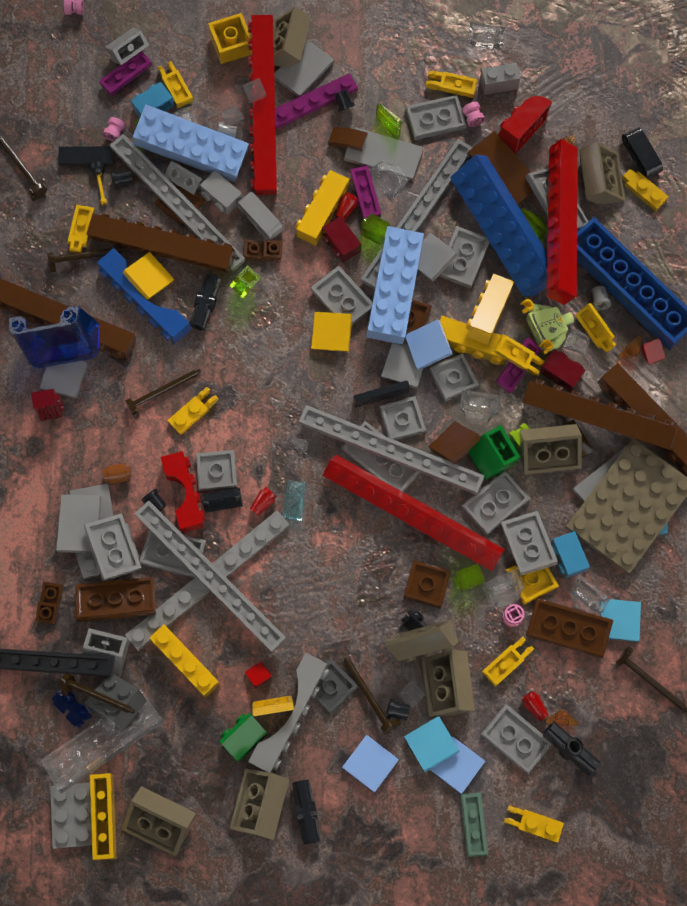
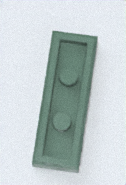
(474, 824)

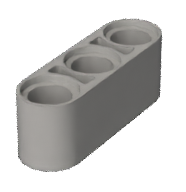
(260, 216)

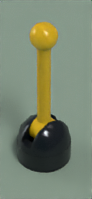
(97, 170)

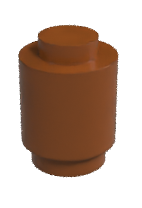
(117, 473)

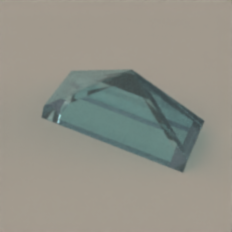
(294, 500)

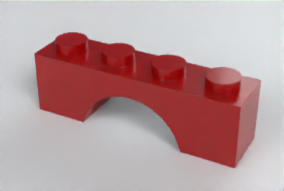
(188, 514)

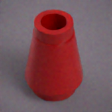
(347, 205)
(263, 500)
(534, 705)

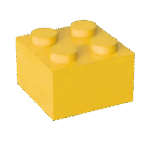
(230, 38)

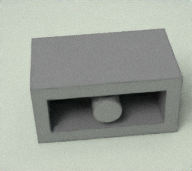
(127, 46)
(500, 78)
(220, 193)

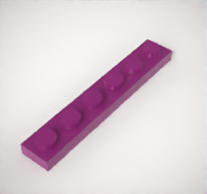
(313, 100)

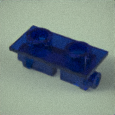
(78, 712)

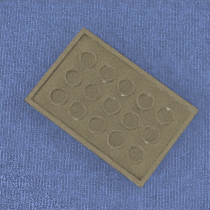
(630, 506)

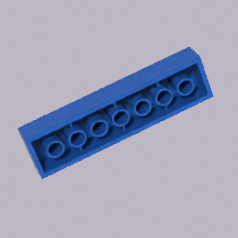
(503, 224)
(632, 283)

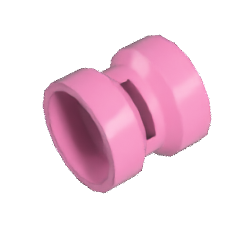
(74, 6)
(473, 114)
(114, 129)
(513, 619)

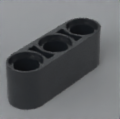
(642, 152)

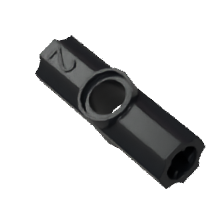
(205, 302)
(578, 756)
(306, 812)

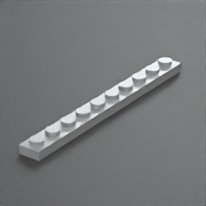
(170, 194)
(425, 201)
(391, 449)
(210, 576)
(196, 590)

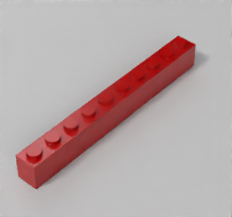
(263, 109)
(562, 222)
(413, 512)

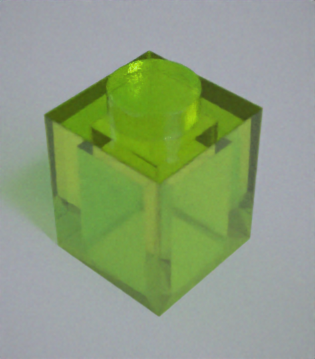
(374, 228)
(245, 281)
(468, 578)

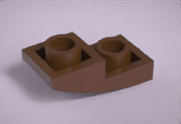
(347, 137)
(262, 251)
(49, 602)

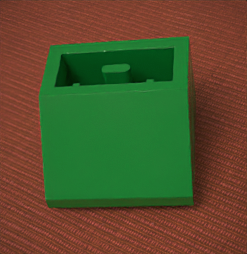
(494, 453)
(242, 737)

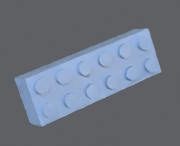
(190, 143)
(395, 285)

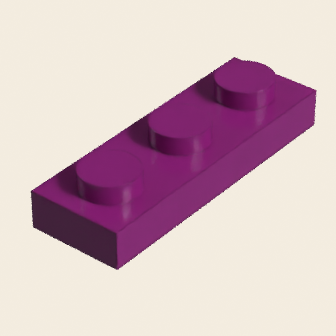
(125, 73)
(365, 191)
(513, 374)

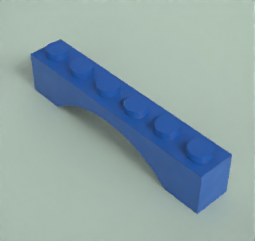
(169, 321)

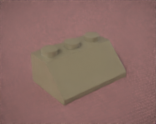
(290, 37)
(601, 174)
(551, 449)
(423, 641)
(448, 683)
(259, 804)
(158, 821)

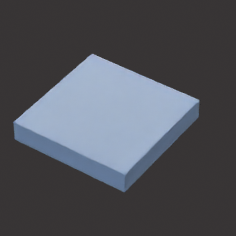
(428, 344)
(370, 763)
(460, 768)

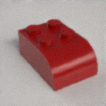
(524, 122)

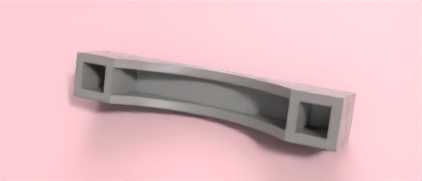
(269, 751)

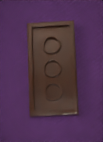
(506, 164)
(115, 599)
(569, 628)

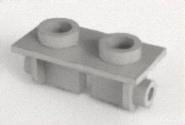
(183, 177)

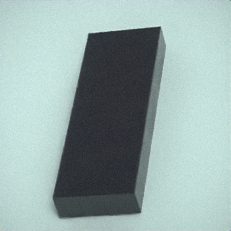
(85, 155)
(381, 394)

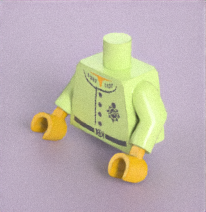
(547, 324)

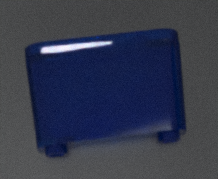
(60, 343)

